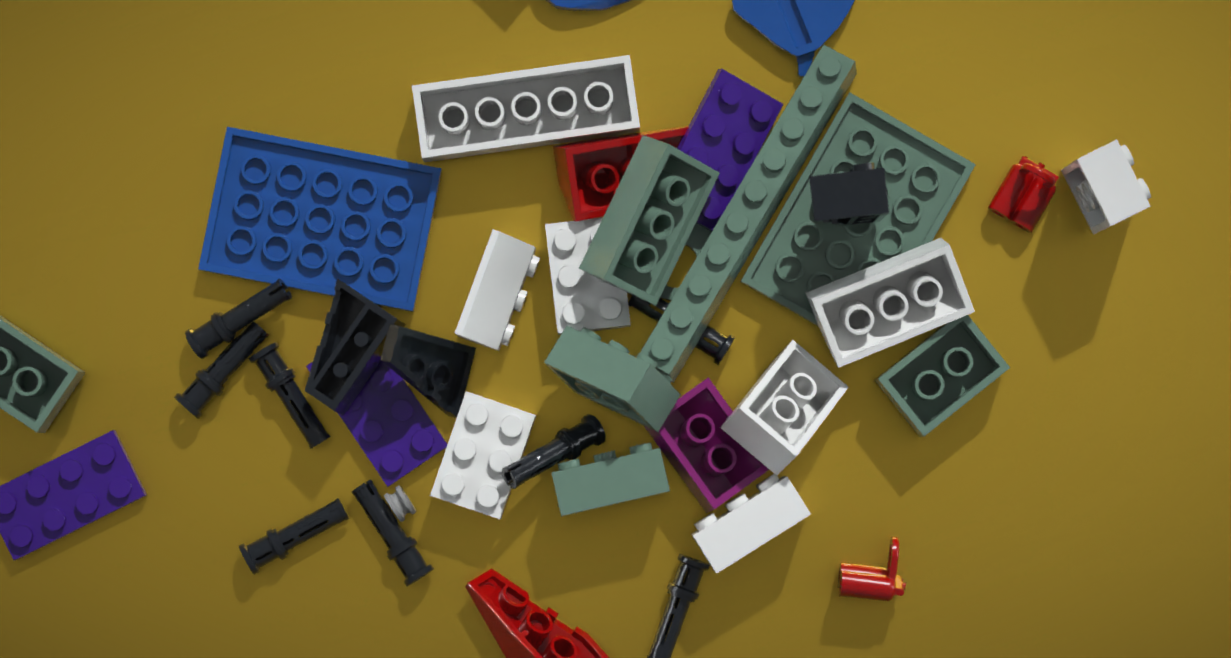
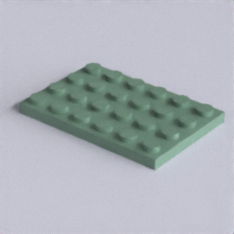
(920, 187)

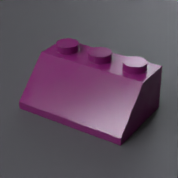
(701, 451)

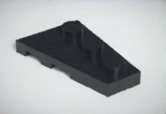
(430, 365)

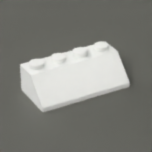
(890, 302)

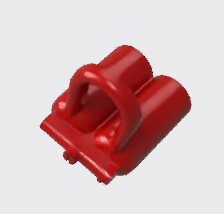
(1024, 194)
(872, 581)

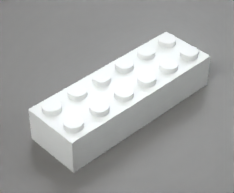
(526, 108)

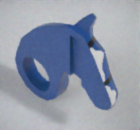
(795, 25)

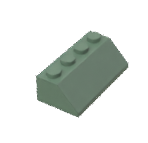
(649, 219)

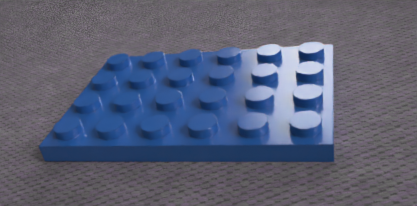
(320, 217)

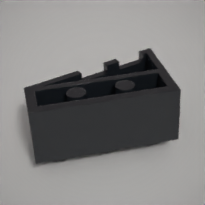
(850, 196)
(348, 348)

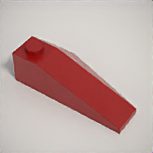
(594, 168)
(524, 627)

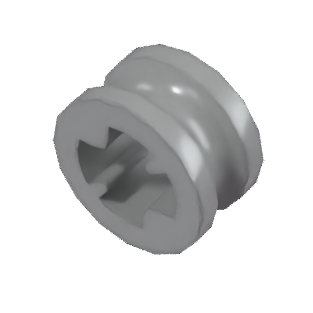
(400, 503)

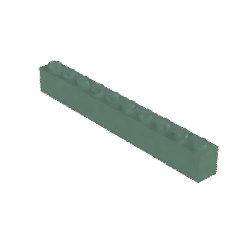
(749, 211)

